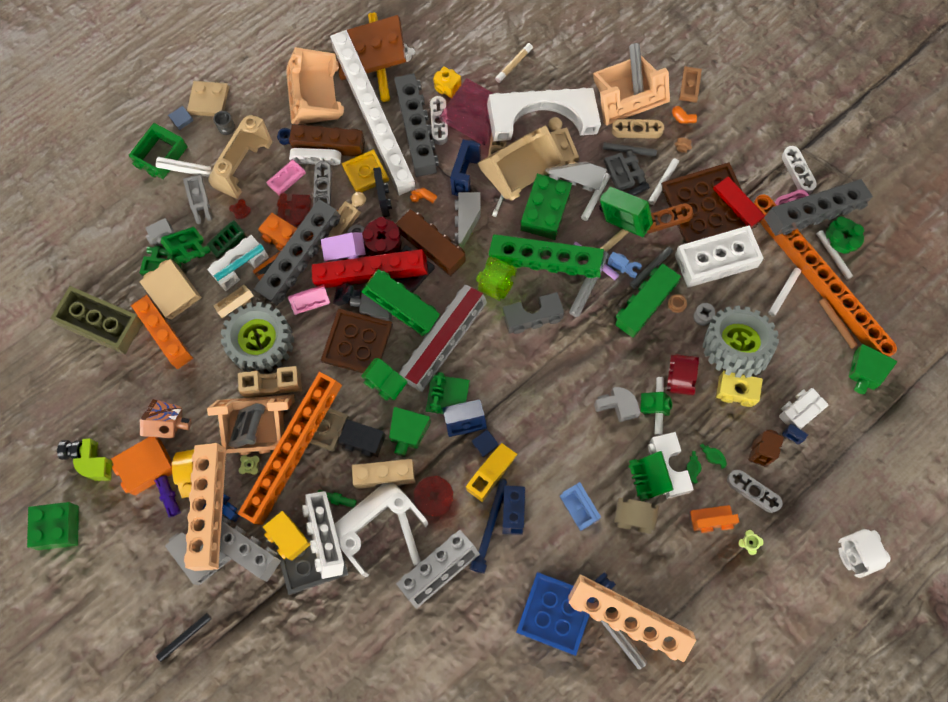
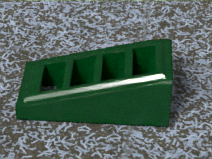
(222, 235)

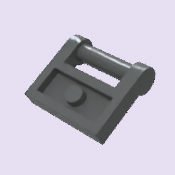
(246, 426)

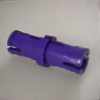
(167, 496)

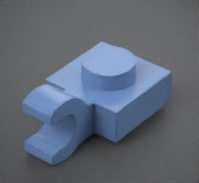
(622, 264)

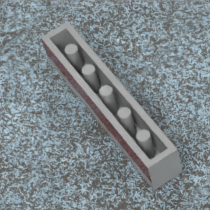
(443, 337)

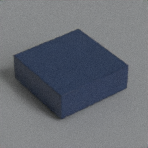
(794, 434)
(485, 443)

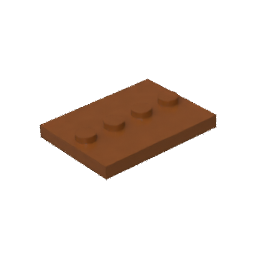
(378, 44)

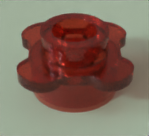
(240, 214)

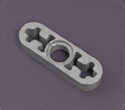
(752, 482)

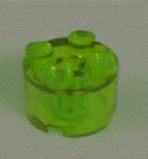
(496, 278)

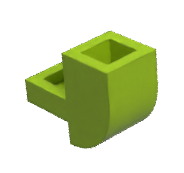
(90, 465)

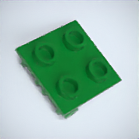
(446, 392)
(650, 476)

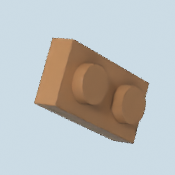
(690, 84)

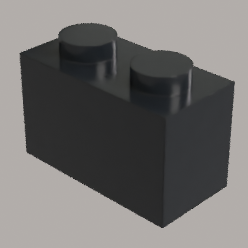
(361, 438)

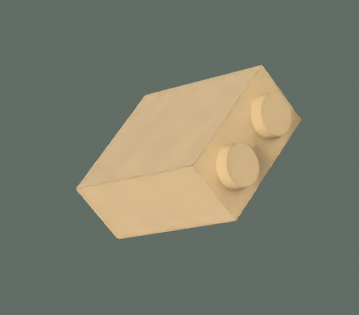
(170, 289)

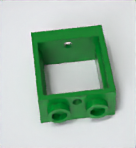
(147, 142)
(626, 211)

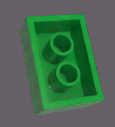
(546, 206)

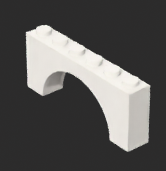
(575, 104)

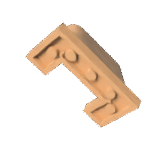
(617, 90)
(269, 428)

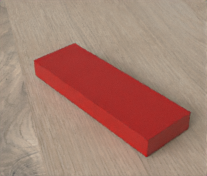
(739, 202)

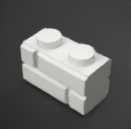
(803, 410)

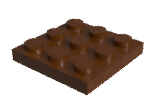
(355, 340)

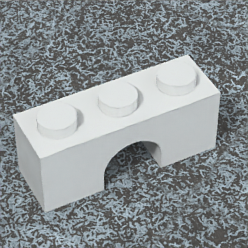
(232, 255)
(670, 447)

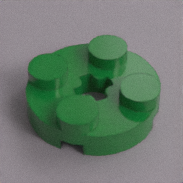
(853, 231)

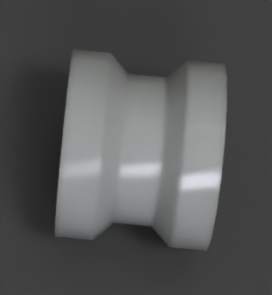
(702, 318)

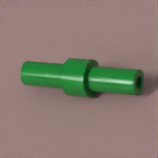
(337, 499)

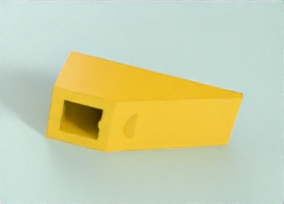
(490, 472)

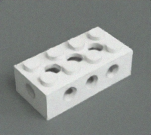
(718, 256)

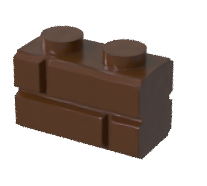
(766, 448)

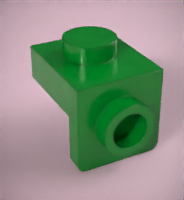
(656, 403)

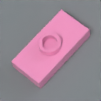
(286, 177)
(309, 299)

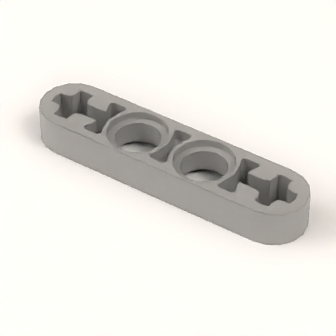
(318, 179)

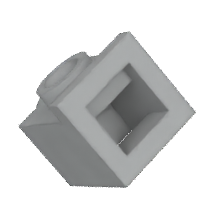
(158, 230)

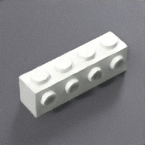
(324, 535)

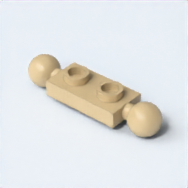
(563, 141)
(348, 214)

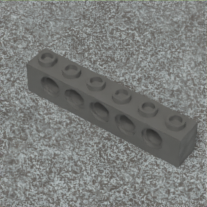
(422, 164)
(818, 207)
(320, 212)

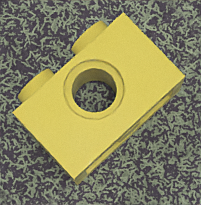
(750, 386)

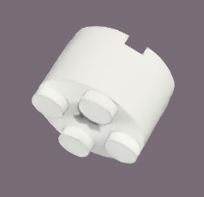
(863, 552)

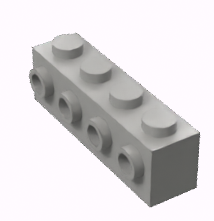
(247, 551)
(438, 569)

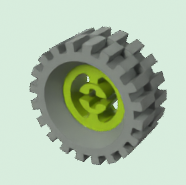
(240, 337)
(754, 344)

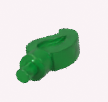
(714, 456)
(693, 467)

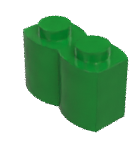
(384, 379)

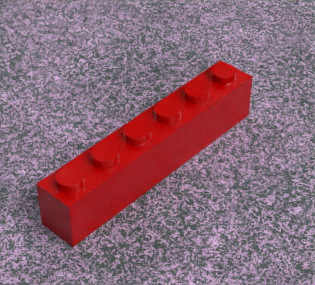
(361, 269)

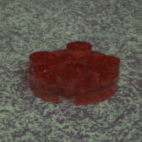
(432, 507)

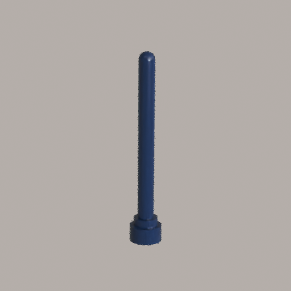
(479, 563)

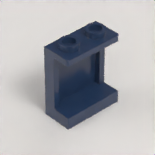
(468, 153)
(513, 510)

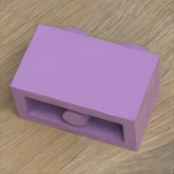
(343, 247)

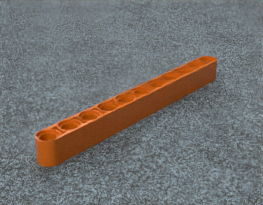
(830, 280)

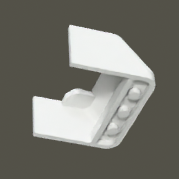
(384, 496)

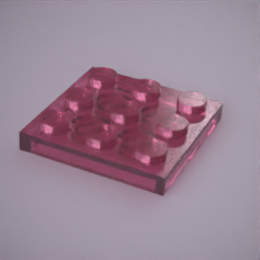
(469, 112)

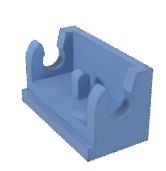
(580, 506)

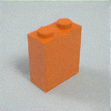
(142, 465)

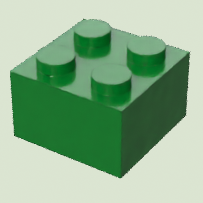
(53, 526)

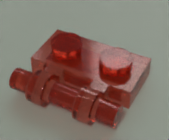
(298, 206)

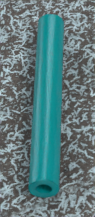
(240, 261)

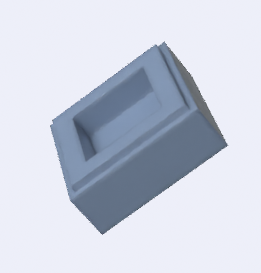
(180, 118)

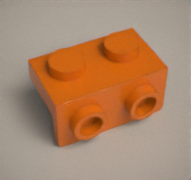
(276, 231)
(713, 517)

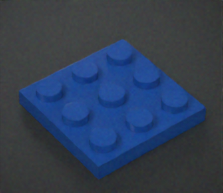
(550, 616)

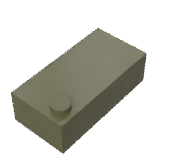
(97, 320)

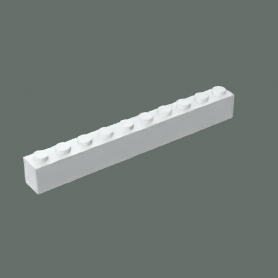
(372, 113)

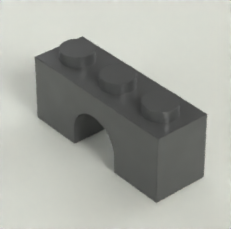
(518, 319)

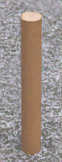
(838, 323)

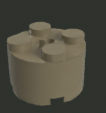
(636, 514)

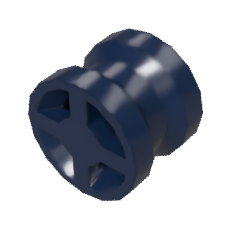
(604, 581)

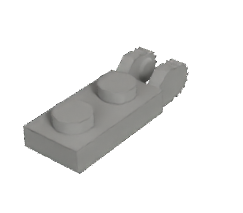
(197, 197)

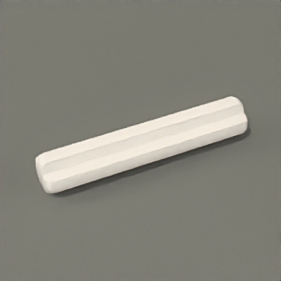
(182, 166)

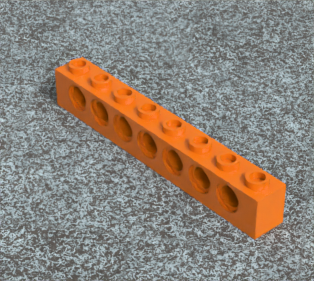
(290, 449)

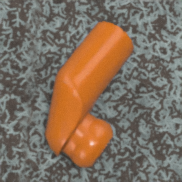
(682, 117)
(421, 193)

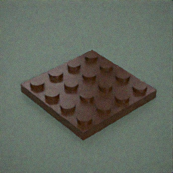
(710, 212)

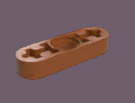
(681, 219)

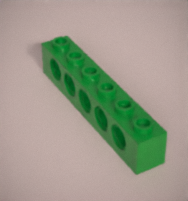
(557, 251)

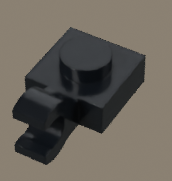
(345, 293)

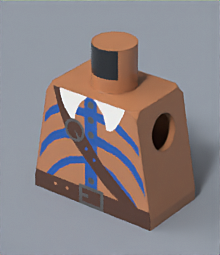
(162, 420)

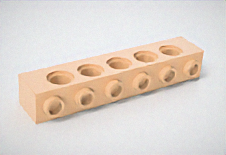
(211, 515)
(676, 649)

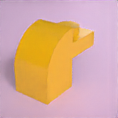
(181, 470)

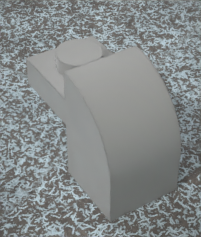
(623, 402)

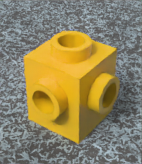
(447, 82)

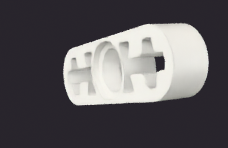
(435, 126)
(313, 156)
(799, 161)

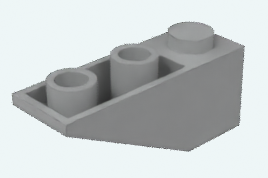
(583, 173)
(469, 213)

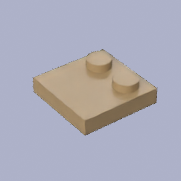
(207, 98)
(239, 297)

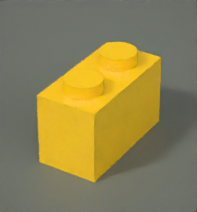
(286, 536)

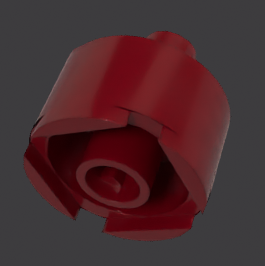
(382, 237)
(682, 374)

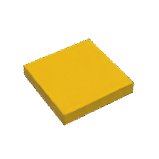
(361, 173)

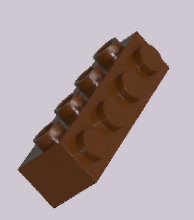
(347, 141)
(434, 244)

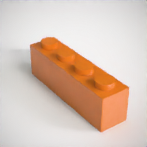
(162, 332)

